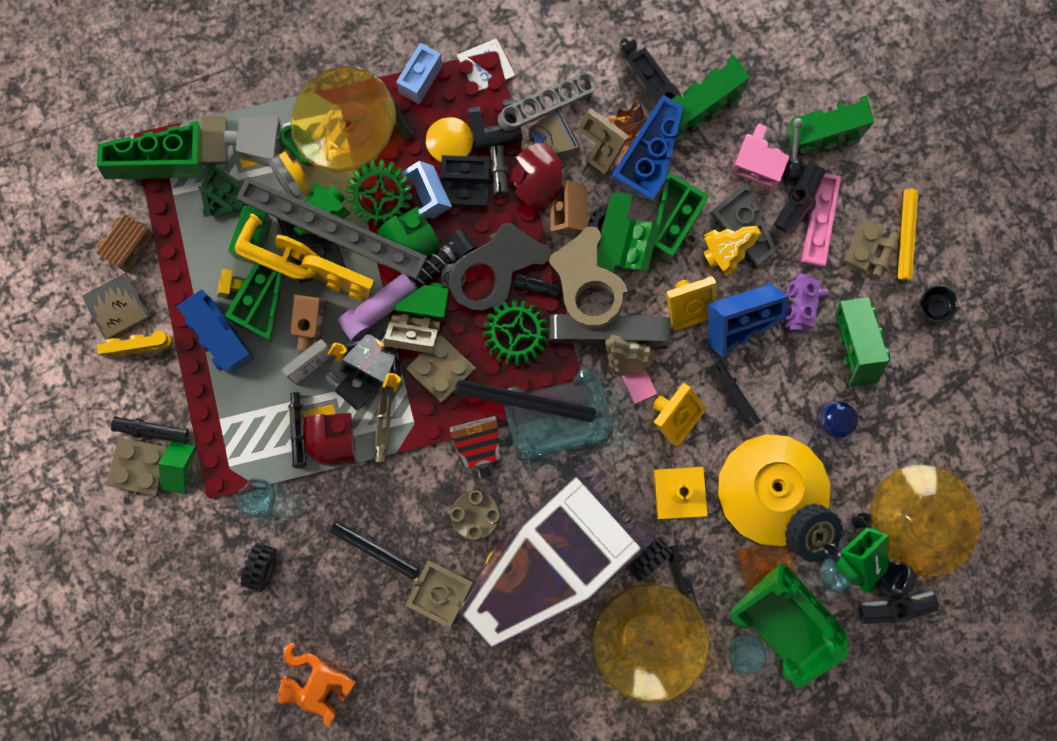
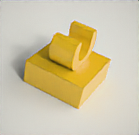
(227, 284)

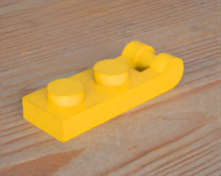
(136, 344)

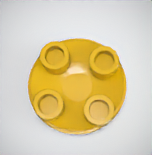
(450, 138)

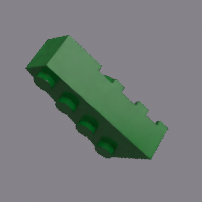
(710, 96)

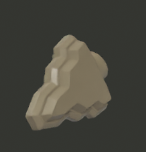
(628, 355)

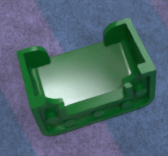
(793, 625)

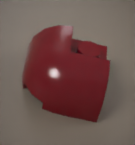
(537, 176)
(330, 439)

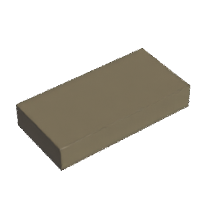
(213, 146)

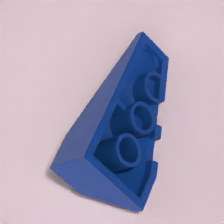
(648, 157)

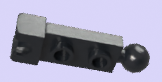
(647, 71)

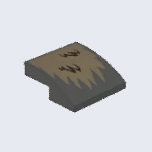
(115, 306)

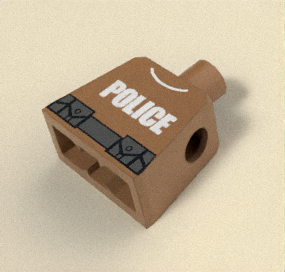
(306, 310)

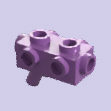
(802, 303)

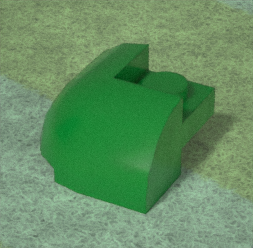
(411, 232)

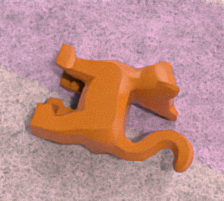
(319, 684)

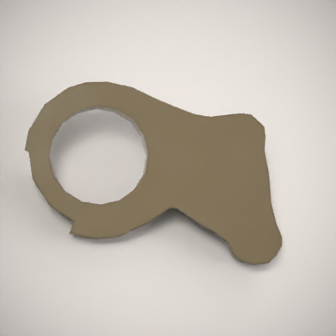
(579, 270)

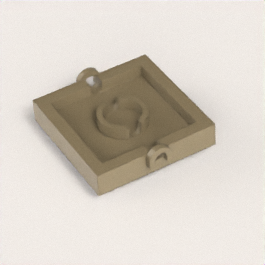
(440, 370)
(136, 466)
(438, 594)

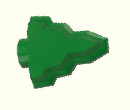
(326, 200)

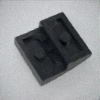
(466, 181)

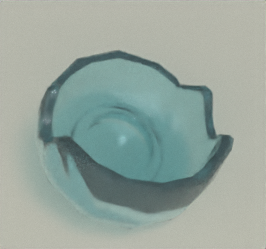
(256, 498)
(832, 577)
(747, 654)

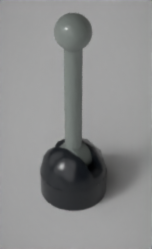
(794, 166)

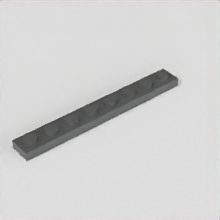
(331, 228)

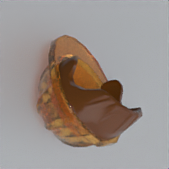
(629, 121)

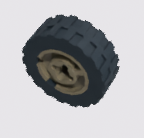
(811, 530)

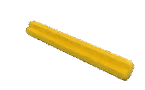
(907, 236)

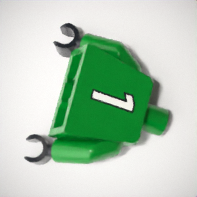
(864, 558)

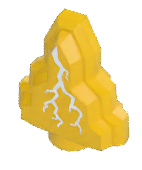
(729, 247)

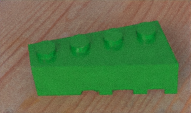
(154, 155)

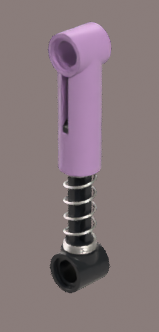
(359, 320)

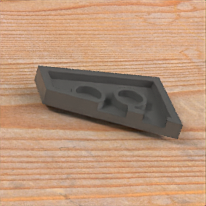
(742, 211)

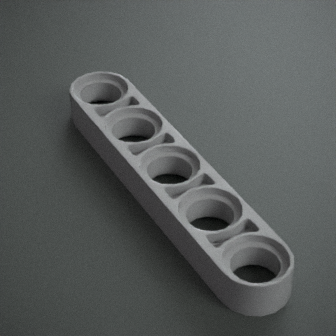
(538, 105)

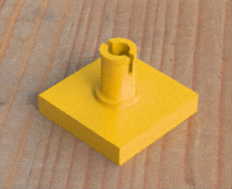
(690, 302)
(678, 414)
(680, 493)

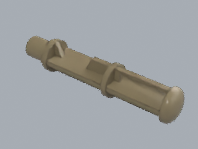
(383, 424)

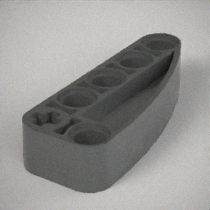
(642, 329)

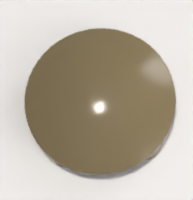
(475, 515)

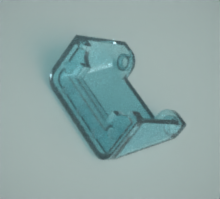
(543, 434)

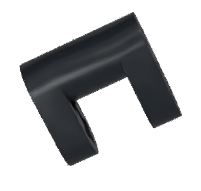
(492, 135)

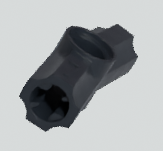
(806, 188)
(912, 605)

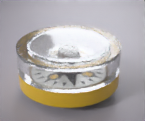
(289, 176)

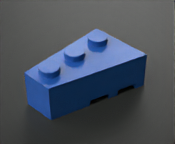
(743, 315)
(215, 332)

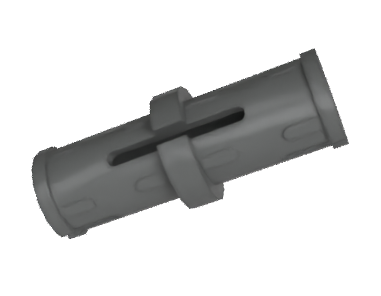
(499, 171)

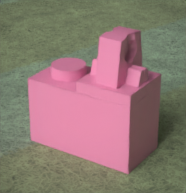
(758, 161)

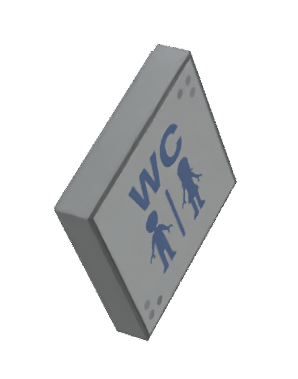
(307, 362)

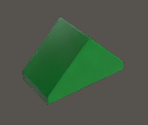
(176, 467)

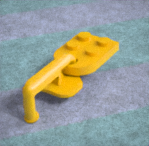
(312, 265)

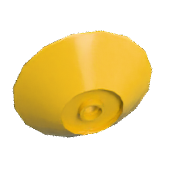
(748, 488)

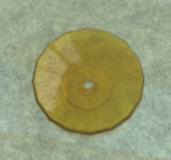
(326, 107)
(903, 510)
(677, 649)

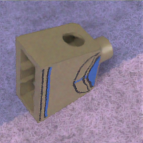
(557, 133)

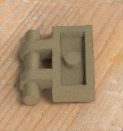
(863, 247)
(412, 333)

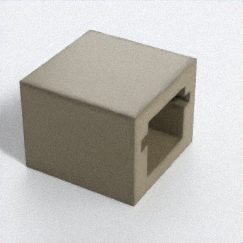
(690, 240)

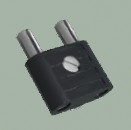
(351, 391)

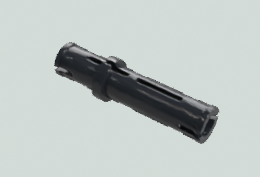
(735, 394)
(122, 425)

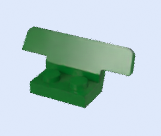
(624, 240)

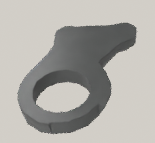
(505, 253)

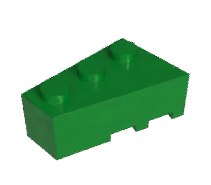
(676, 213)
(257, 302)

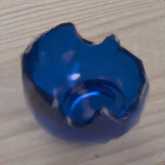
(837, 419)

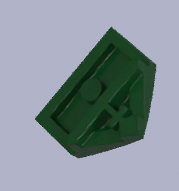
(220, 193)

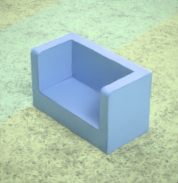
(419, 73)
(428, 188)

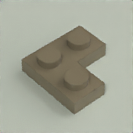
(607, 137)

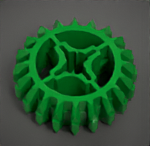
(389, 194)
(505, 329)

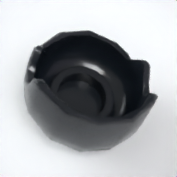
(938, 304)
(898, 580)

